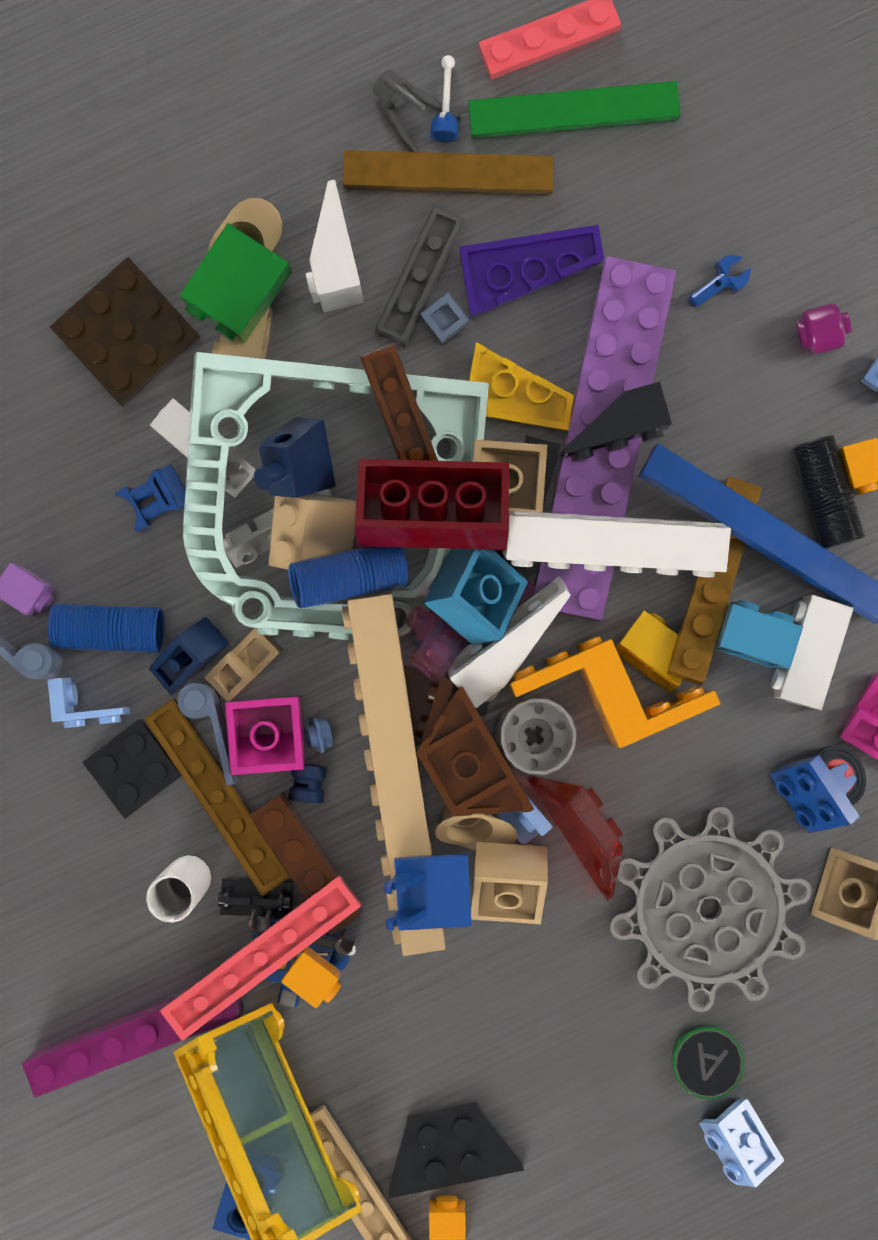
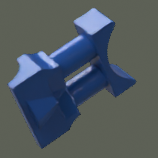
(167, 489)

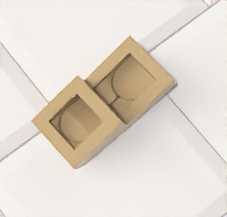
(243, 664)

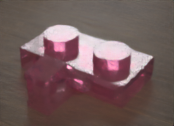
(437, 643)

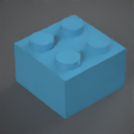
(476, 594)
(758, 637)

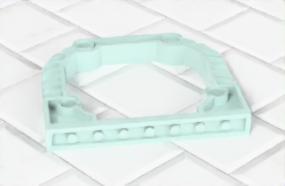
(227, 388)

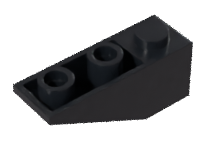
(632, 415)

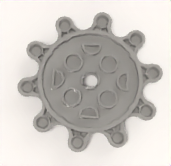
(749, 915)

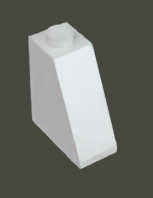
(174, 427)

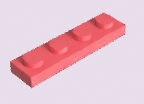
(548, 36)

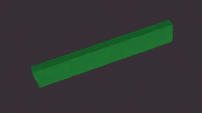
(574, 109)

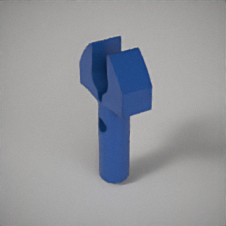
(721, 281)

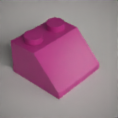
(265, 735)

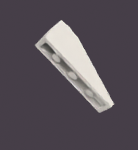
(490, 666)

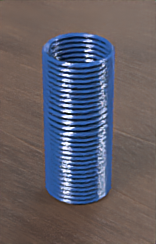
(338, 575)
(101, 627)

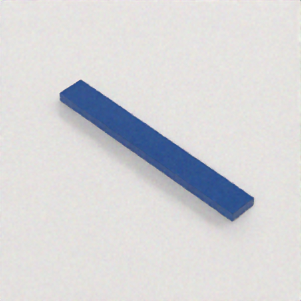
(762, 531)

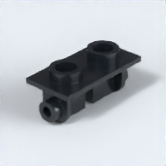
(241, 896)

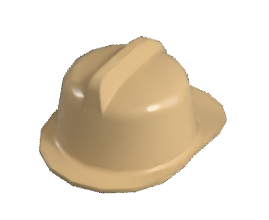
(255, 219)
(474, 828)

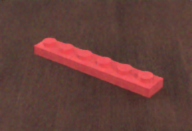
(260, 957)

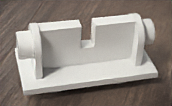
(244, 546)

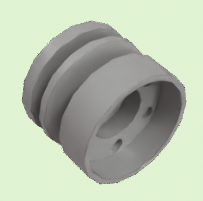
(554, 731)

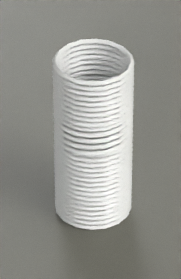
(165, 902)

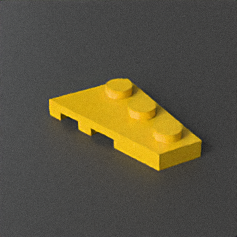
(519, 394)

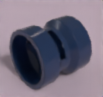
(313, 776)

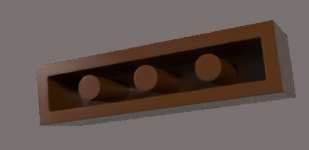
(297, 849)

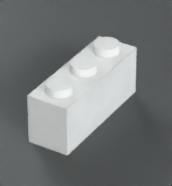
(816, 652)

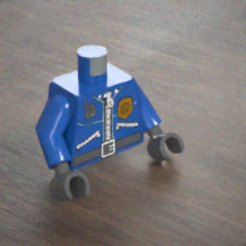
(333, 948)

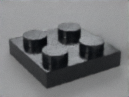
(132, 768)

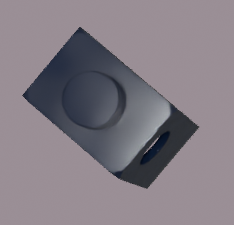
(296, 460)

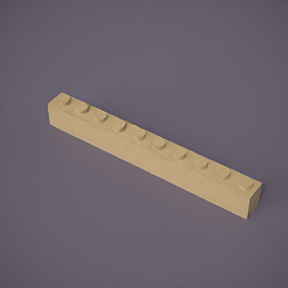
(392, 746)

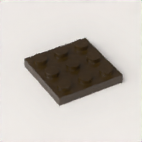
(125, 331)

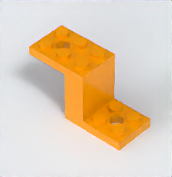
(613, 692)

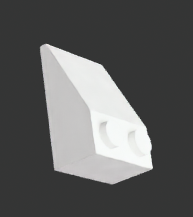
(334, 271)

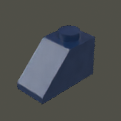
(188, 655)

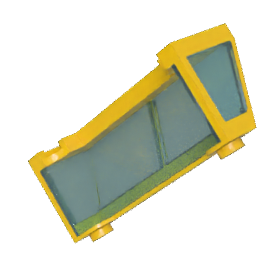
(264, 1131)

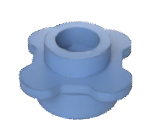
(318, 735)

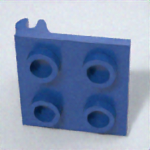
(430, 892)

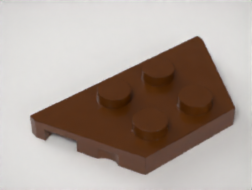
(469, 764)

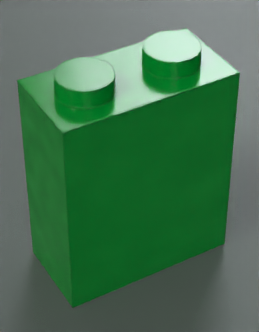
(235, 284)

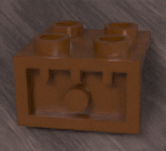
(426, 700)

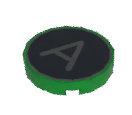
(707, 1062)

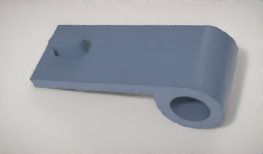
(33, 659)
(200, 701)

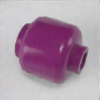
(823, 328)

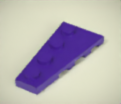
(521, 265)

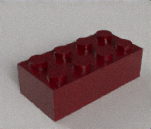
(432, 504)

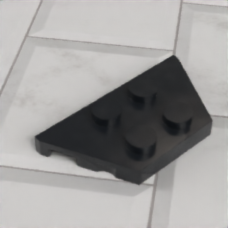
(450, 1150)

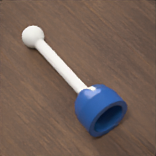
(445, 125)

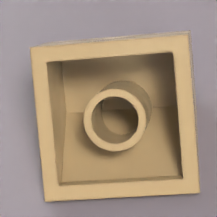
(526, 470)
(311, 528)
(509, 882)
(849, 893)

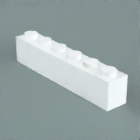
(617, 542)

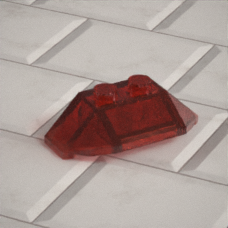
(584, 828)

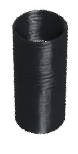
(823, 480)

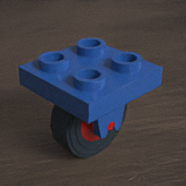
(823, 788)

